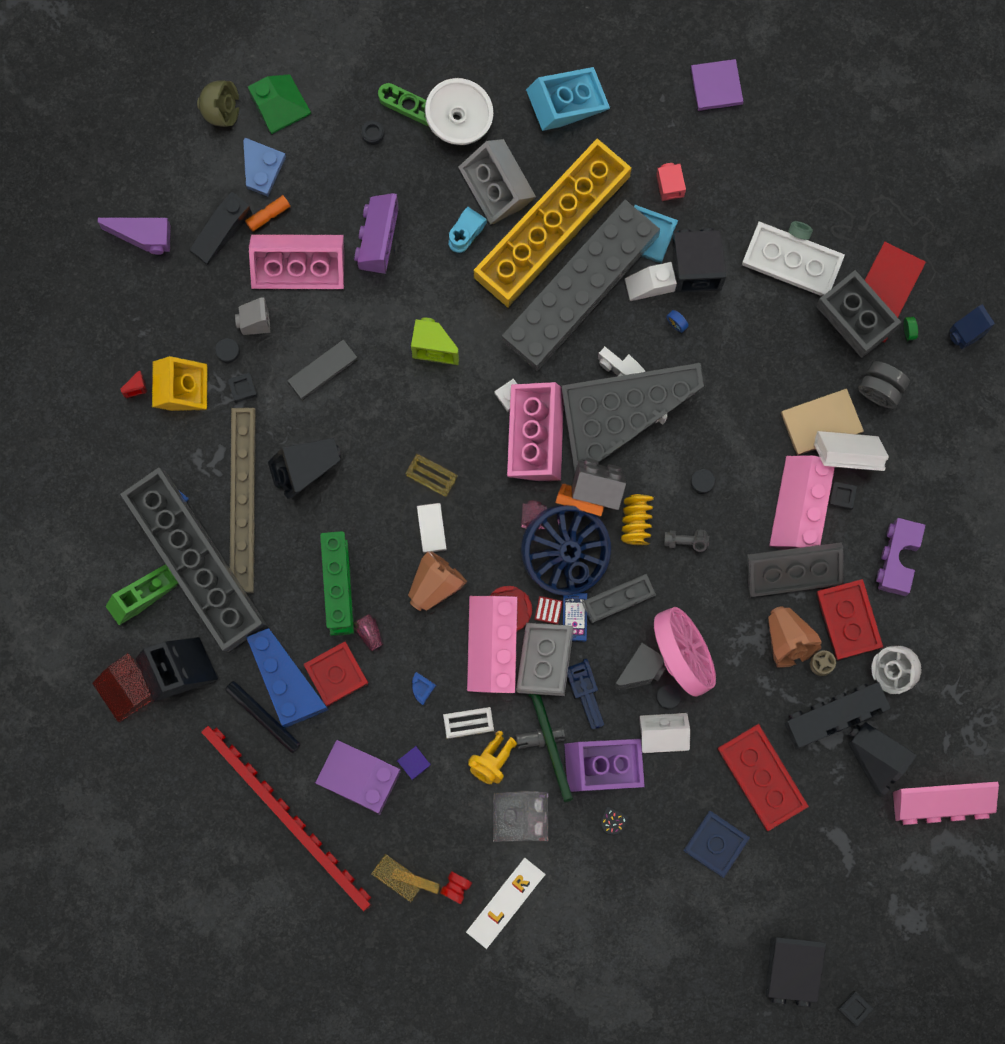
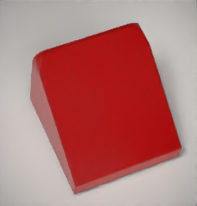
(134, 386)

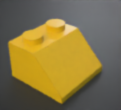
(179, 384)

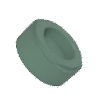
(800, 230)

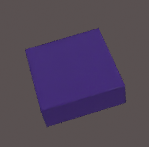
(414, 763)

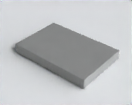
(545, 659)

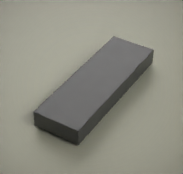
(322, 369)
(618, 598)

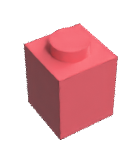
(671, 181)

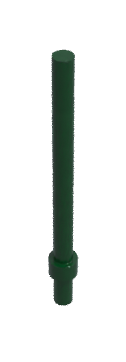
(552, 747)

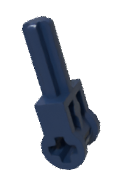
(583, 686)

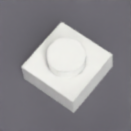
(504, 394)

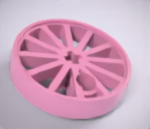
(684, 651)

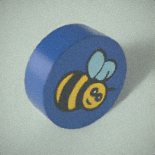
(677, 321)

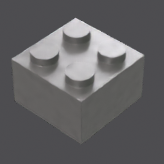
(598, 483)

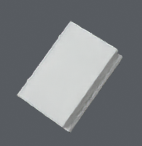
(851, 450)

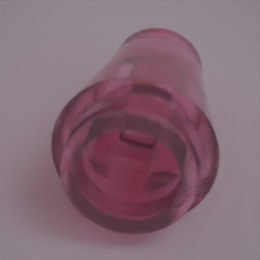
(368, 631)

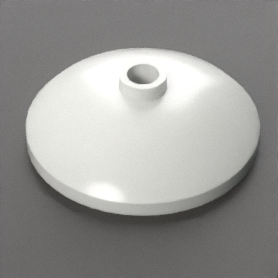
(459, 98)

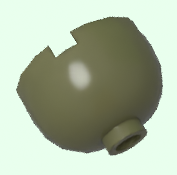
(218, 103)

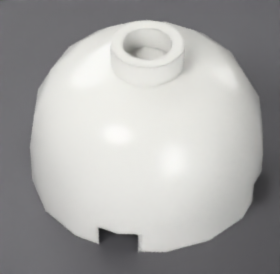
(896, 669)

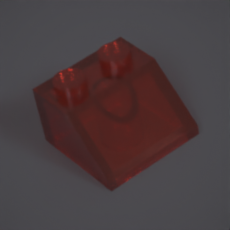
(123, 687)

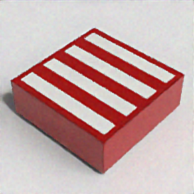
(548, 610)

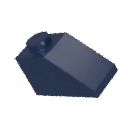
(971, 327)

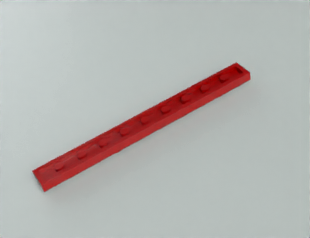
(294, 824)

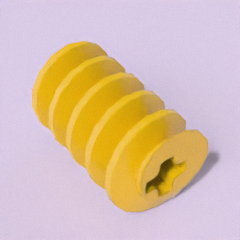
(636, 518)

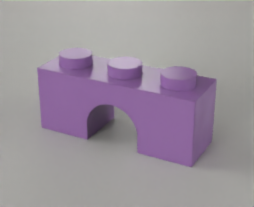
(894, 576)

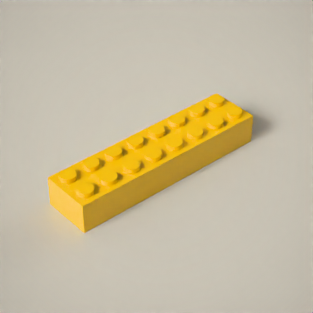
(552, 223)

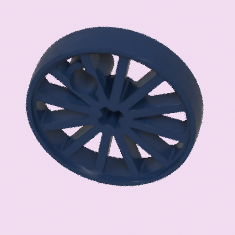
(569, 560)

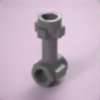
(699, 540)

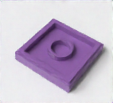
(716, 84)

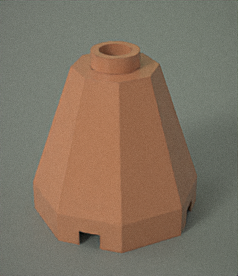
(434, 582)
(791, 637)

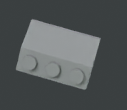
(496, 180)

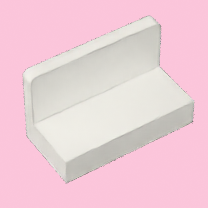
(665, 732)

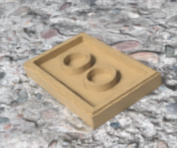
(824, 414)

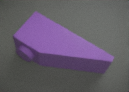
(145, 233)

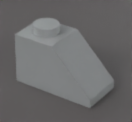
(253, 317)

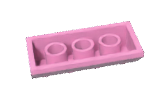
(297, 261)
(535, 431)
(801, 503)
(492, 644)
(945, 801)

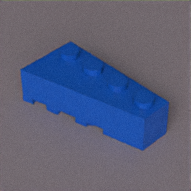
(287, 687)

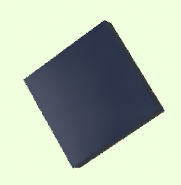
(716, 844)

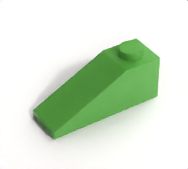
(141, 594)

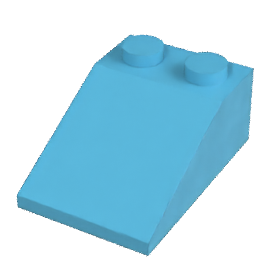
(566, 97)

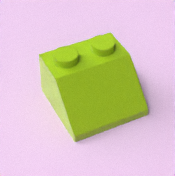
(433, 343)

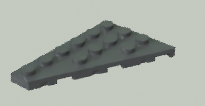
(616, 409)

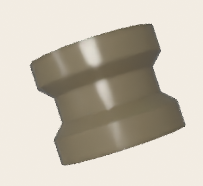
(825, 659)

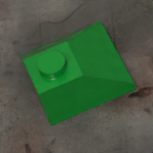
(278, 101)

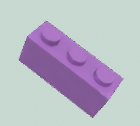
(377, 233)

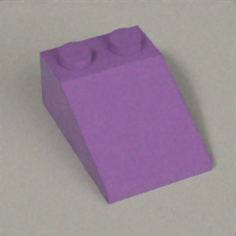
(604, 765)
(358, 776)

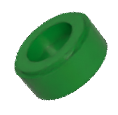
(910, 328)

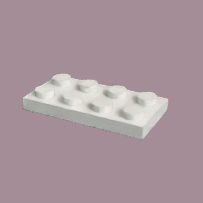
(793, 259)

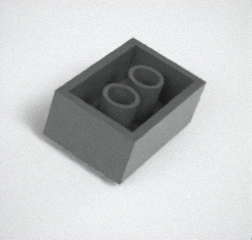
(858, 314)

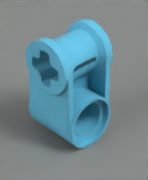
(468, 227)

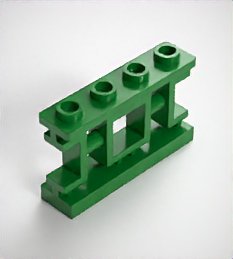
(337, 583)

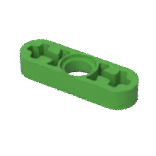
(391, 102)

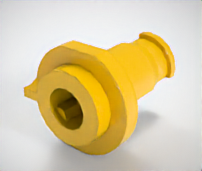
(487, 766)

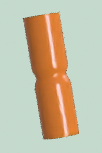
(266, 214)

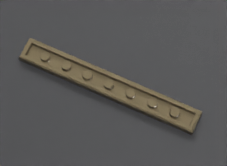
(243, 496)

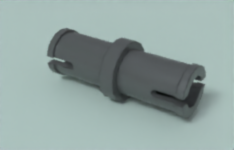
(537, 739)

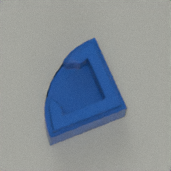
(422, 688)

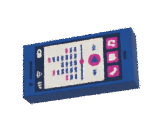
(575, 615)

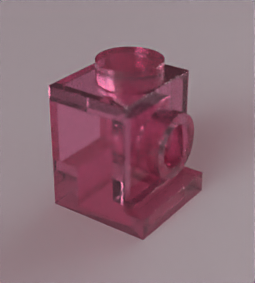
(530, 511)

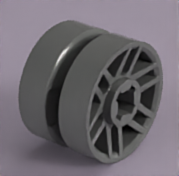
(884, 384)

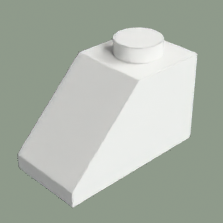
(651, 282)

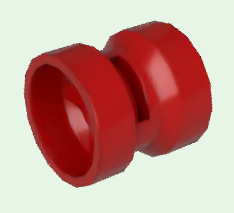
(456, 887)

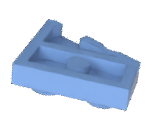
(261, 166)

